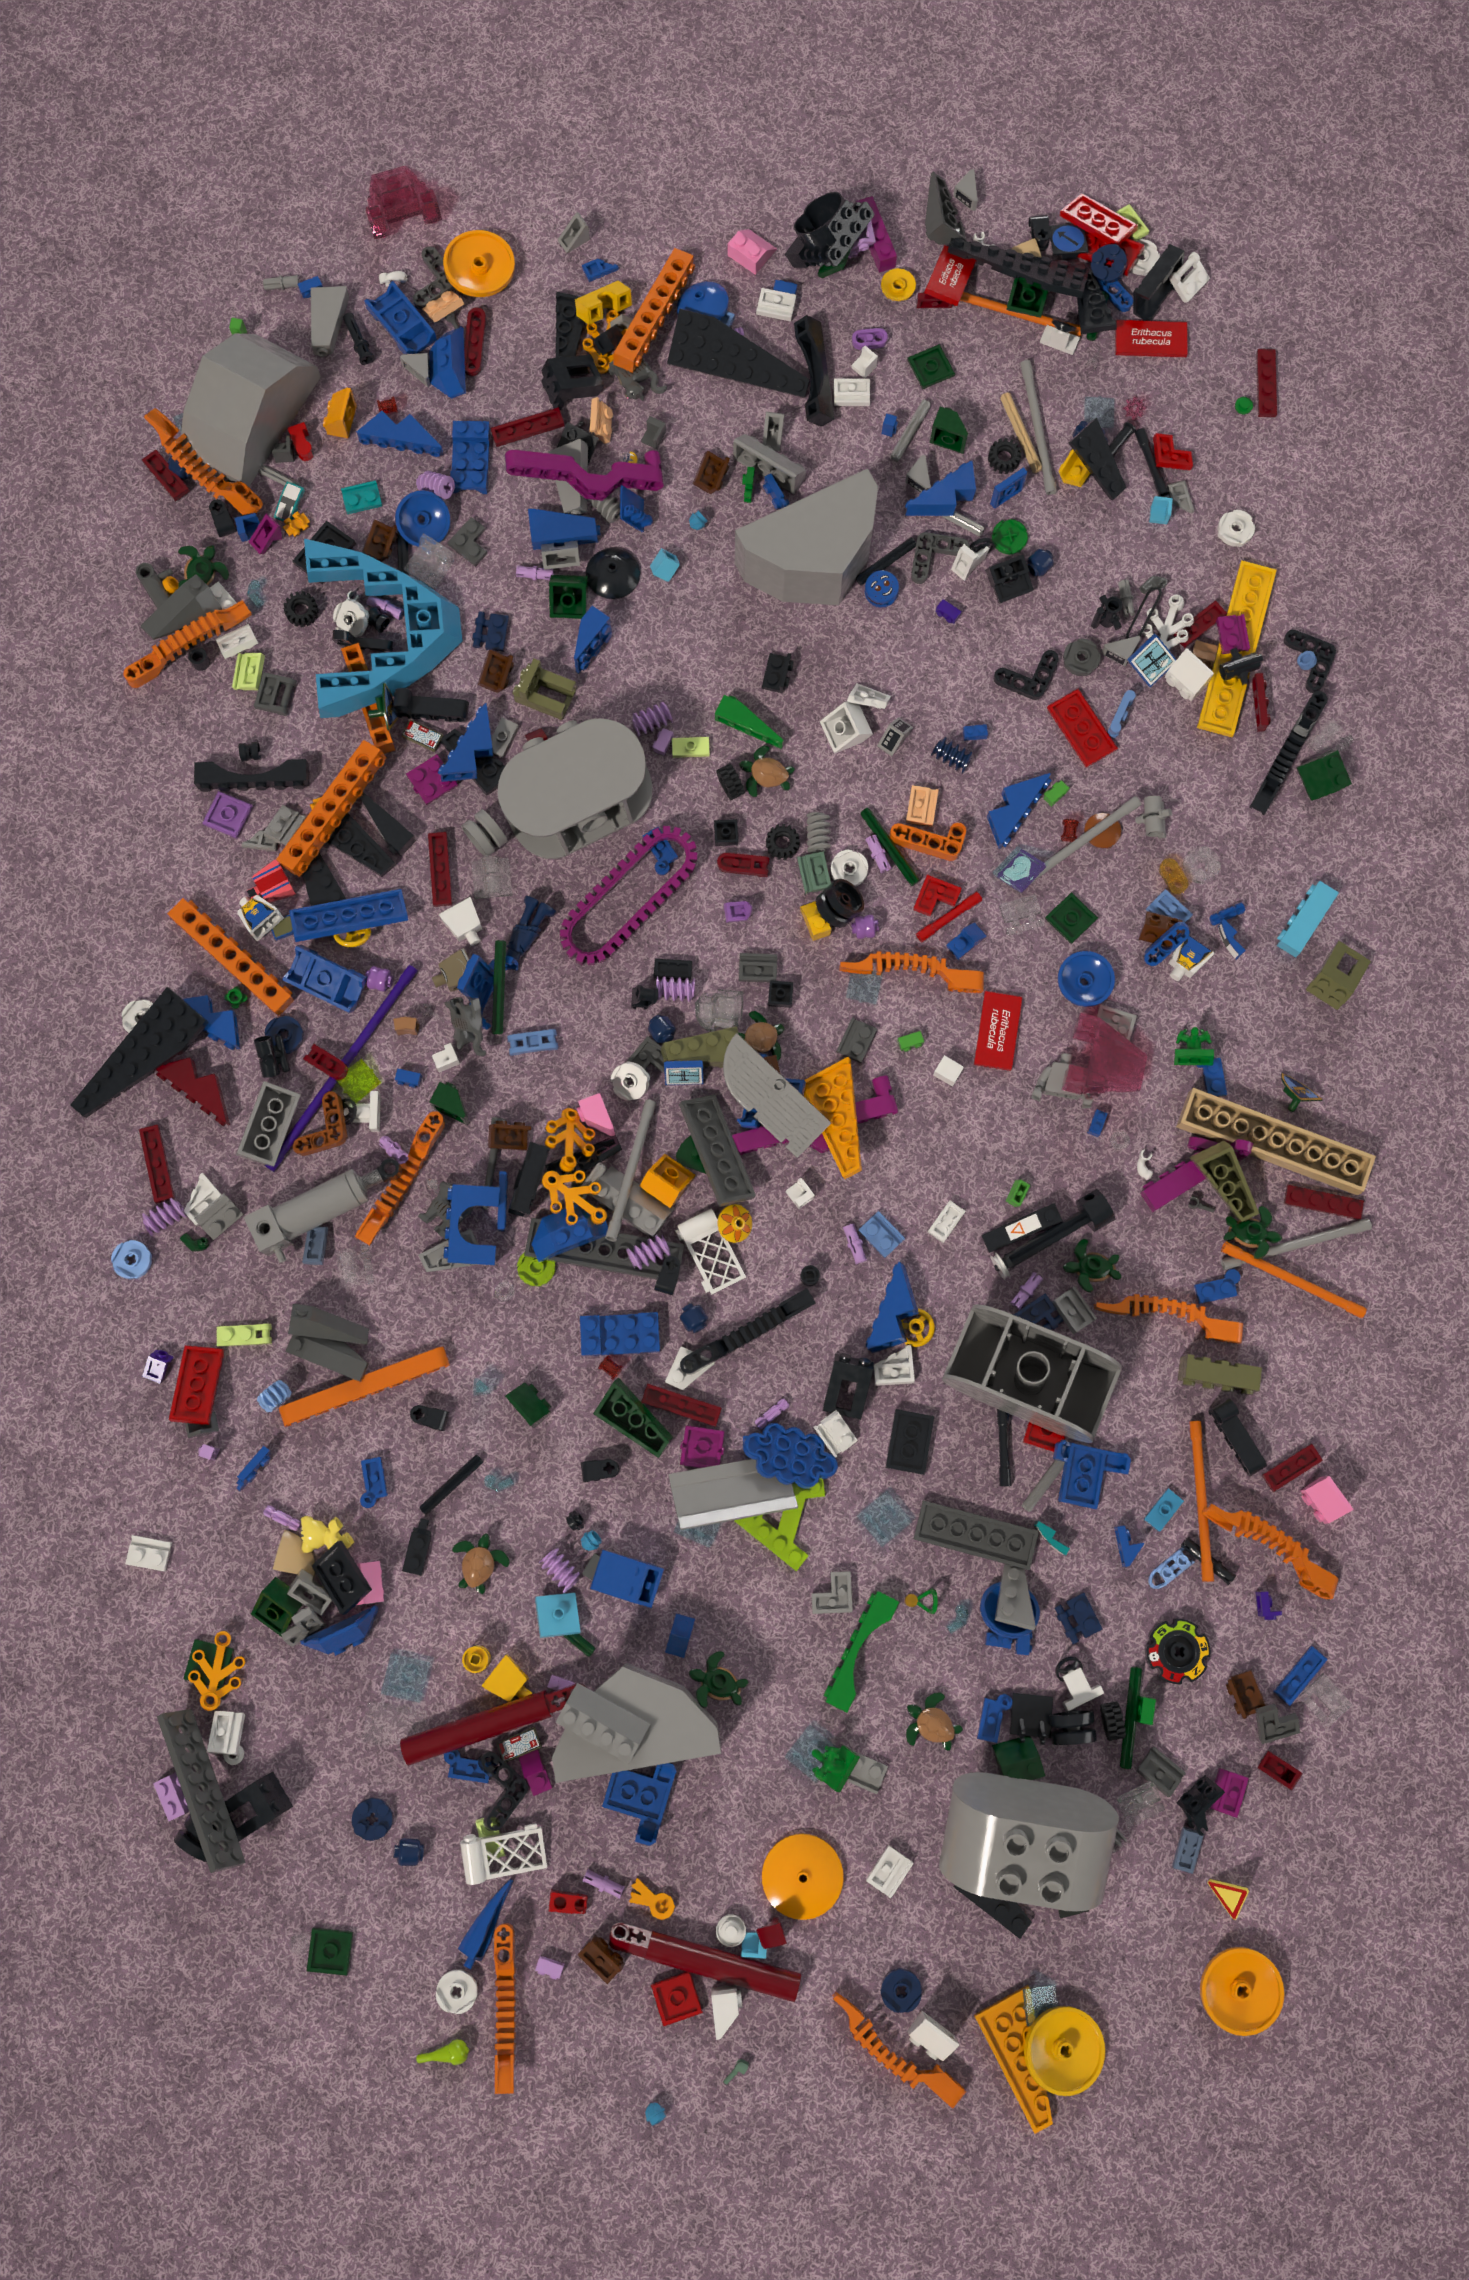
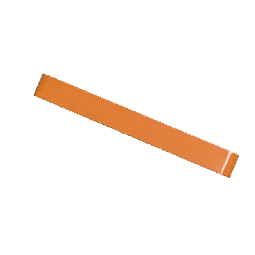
(371, 1384)

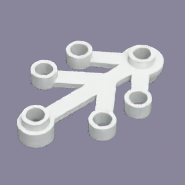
(1168, 628)

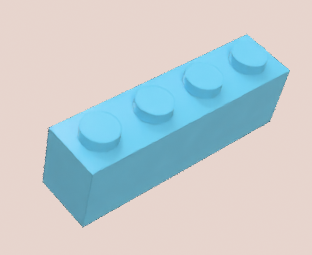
(1307, 919)

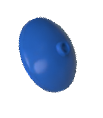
(705, 298)
(425, 504)
(1094, 970)
(988, 1611)

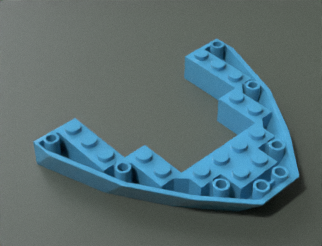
(430, 624)

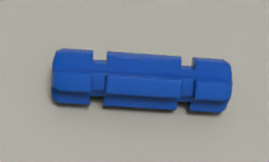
(1227, 913)

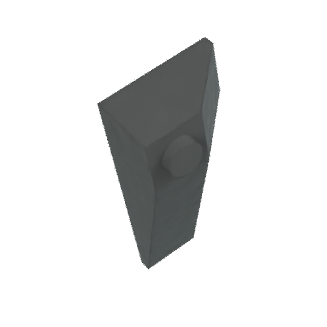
(940, 213)
(182, 607)
(318, 1323)
(329, 1354)

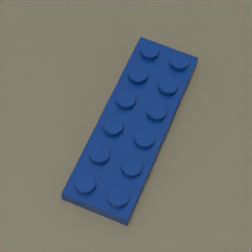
(348, 915)

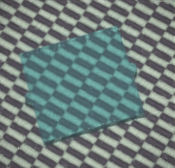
(1101, 409)
(864, 987)
(1038, 2000)

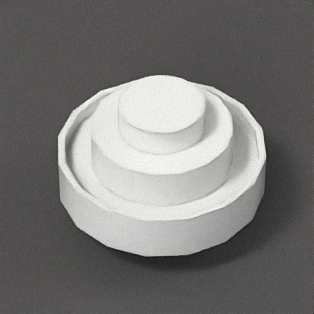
(730, 1930)

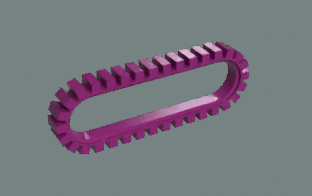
(691, 858)

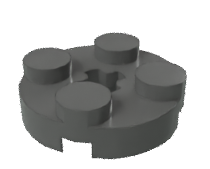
(1090, 652)

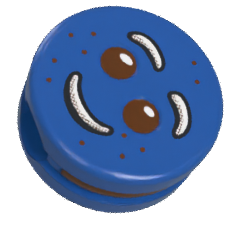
(881, 589)

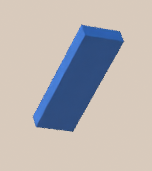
(502, 1209)
(1300, 1675)

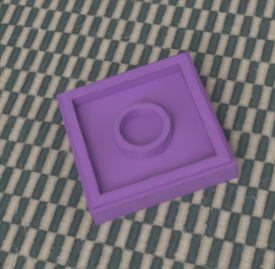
(227, 814)

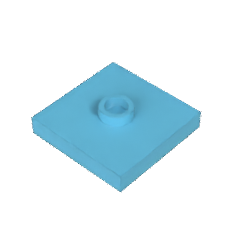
(557, 1615)

